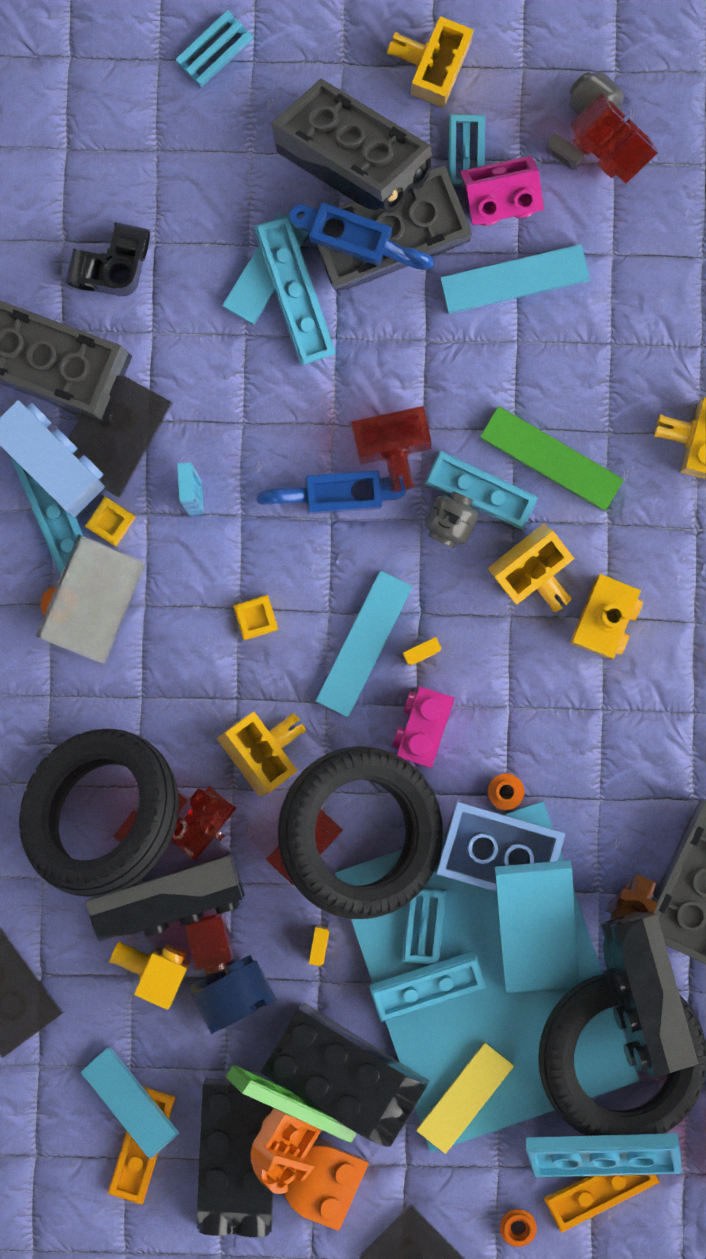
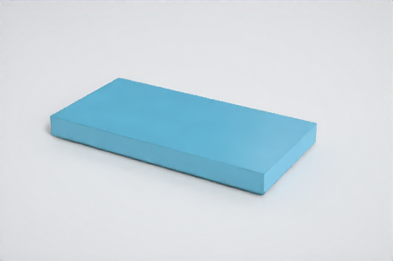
(537, 926)
(604, 1155)

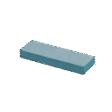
(254, 285)
(488, 492)
(427, 986)
(130, 1102)

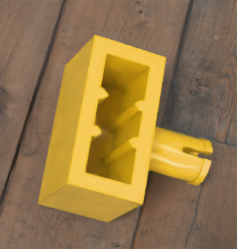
(436, 61)
(691, 435)
(533, 566)
(606, 617)
(260, 751)
(158, 972)

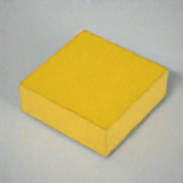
(110, 521)
(255, 617)
(422, 651)
(319, 945)

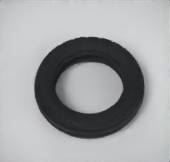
(143, 843)
(421, 843)
(566, 1094)

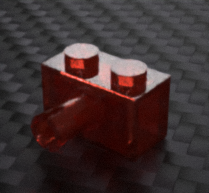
(392, 439)

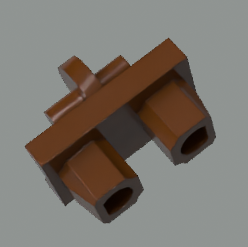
(633, 898)

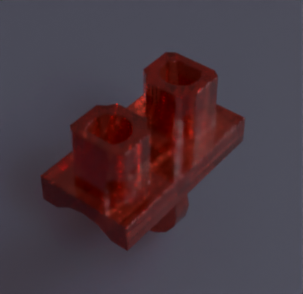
(202, 822)

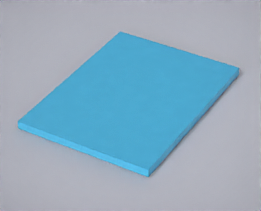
(447, 1035)

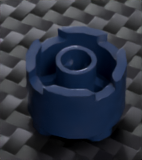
(233, 996)

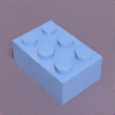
(49, 457)
(485, 840)

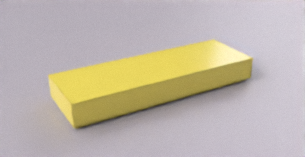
(464, 1097)

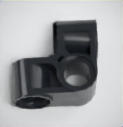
(95, 271)

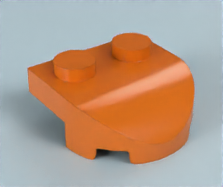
(281, 1151)
(329, 1186)

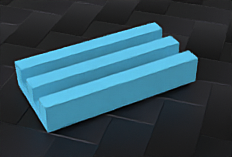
(236, 27)
(466, 120)
(420, 957)

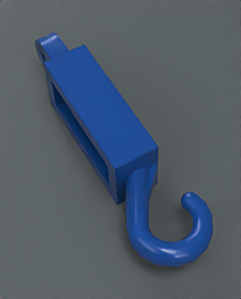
(361, 236)
(333, 492)

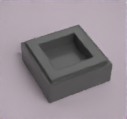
(565, 152)

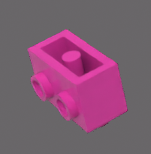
(502, 191)
(424, 727)

